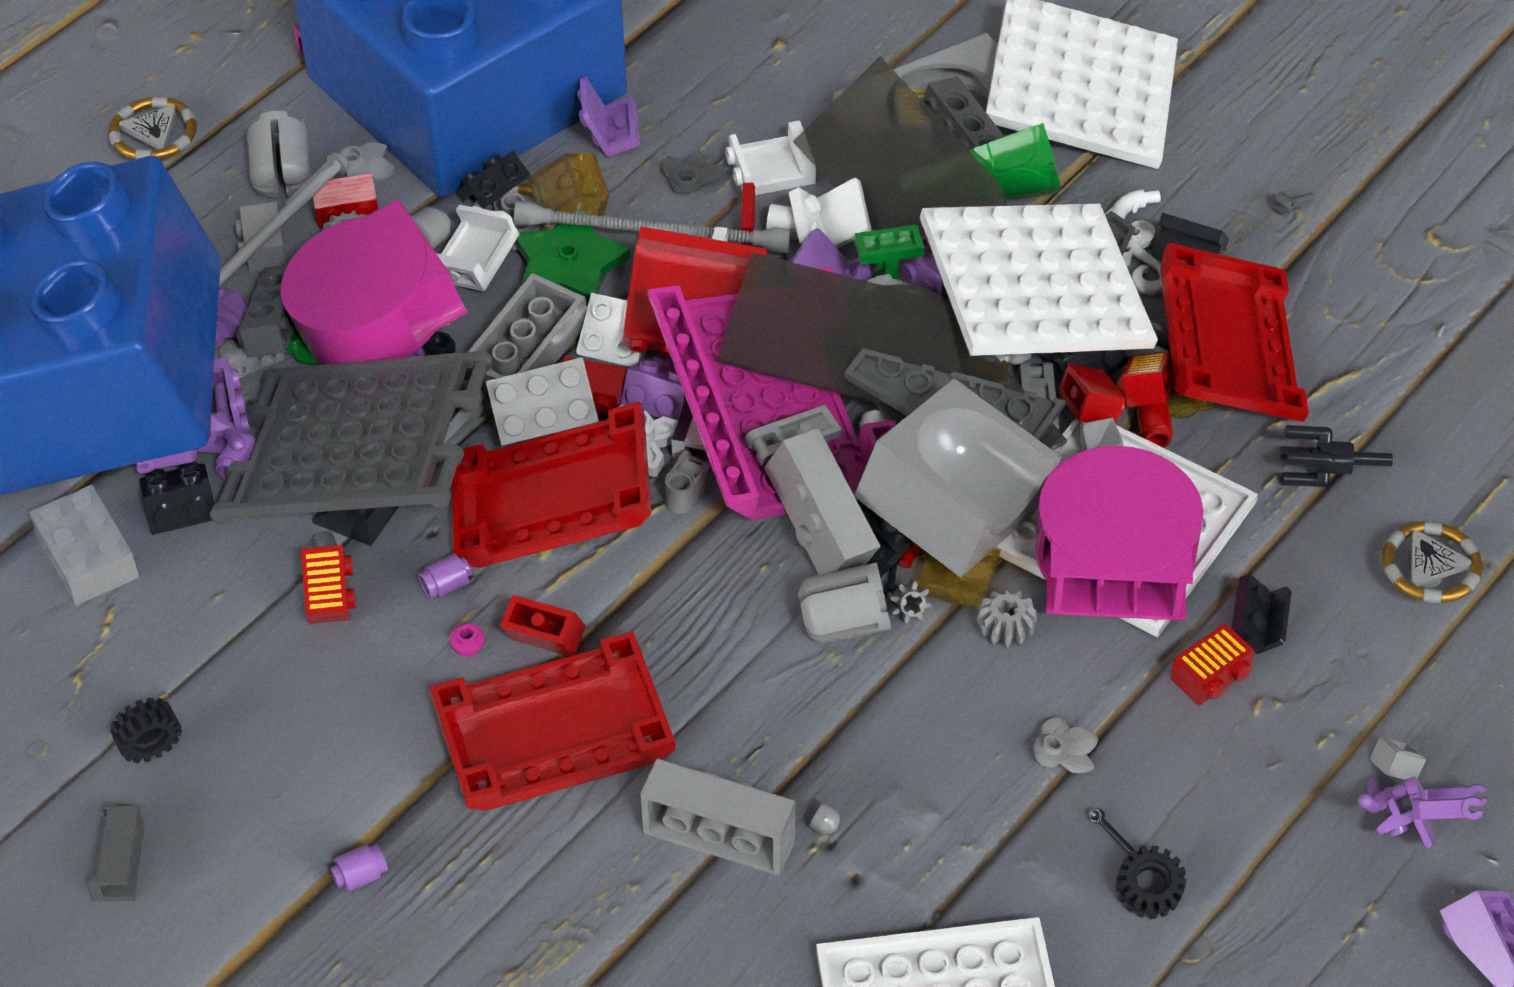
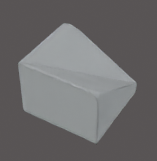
(1100, 434)
(1397, 758)

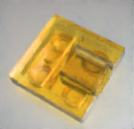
(965, 591)

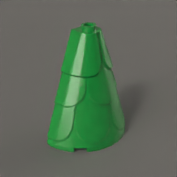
(1021, 163)

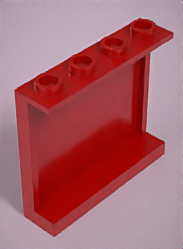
(670, 259)

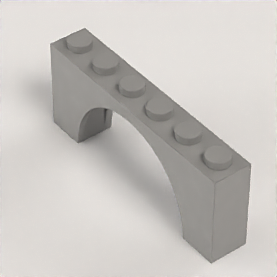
(968, 60)

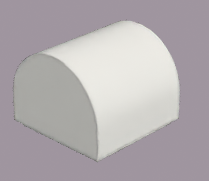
(782, 217)

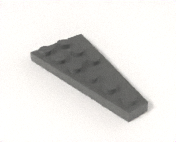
(909, 386)

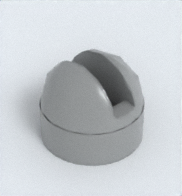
(825, 820)

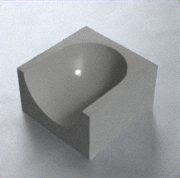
(956, 477)

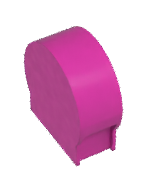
(369, 289)
(1118, 535)

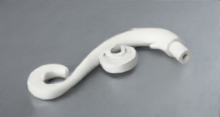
(1144, 238)

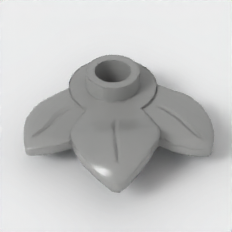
(368, 160)
(1065, 746)

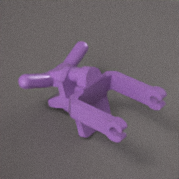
(220, 433)
(1426, 805)

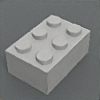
(542, 401)
(84, 544)

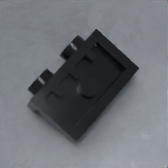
(1260, 614)

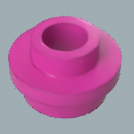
(470, 646)

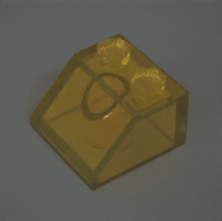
(571, 185)

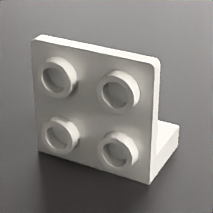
(836, 213)
(603, 332)

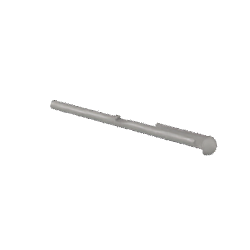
(335, 164)

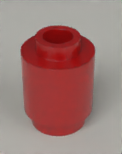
(1155, 423)

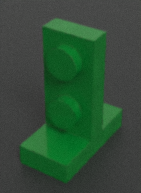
(887, 247)

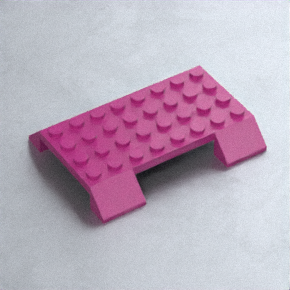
(735, 400)

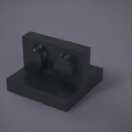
(1188, 234)

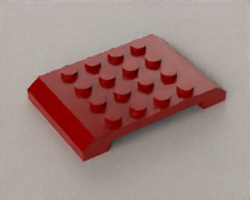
(1230, 332)
(552, 489)
(553, 724)

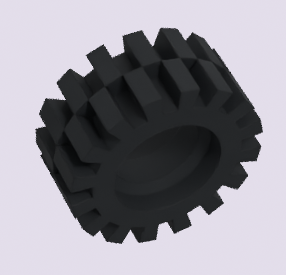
(146, 730)
(1157, 862)

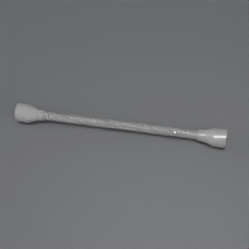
(532, 214)

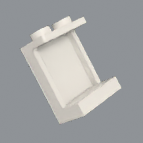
(771, 163)
(478, 246)

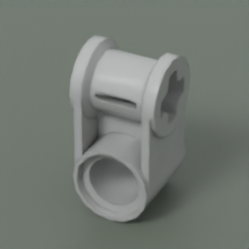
(687, 482)

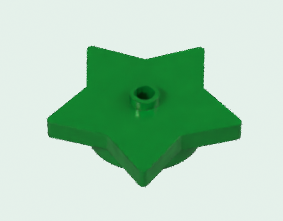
(571, 256)

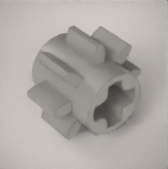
(899, 599)

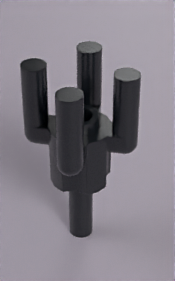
(1325, 457)

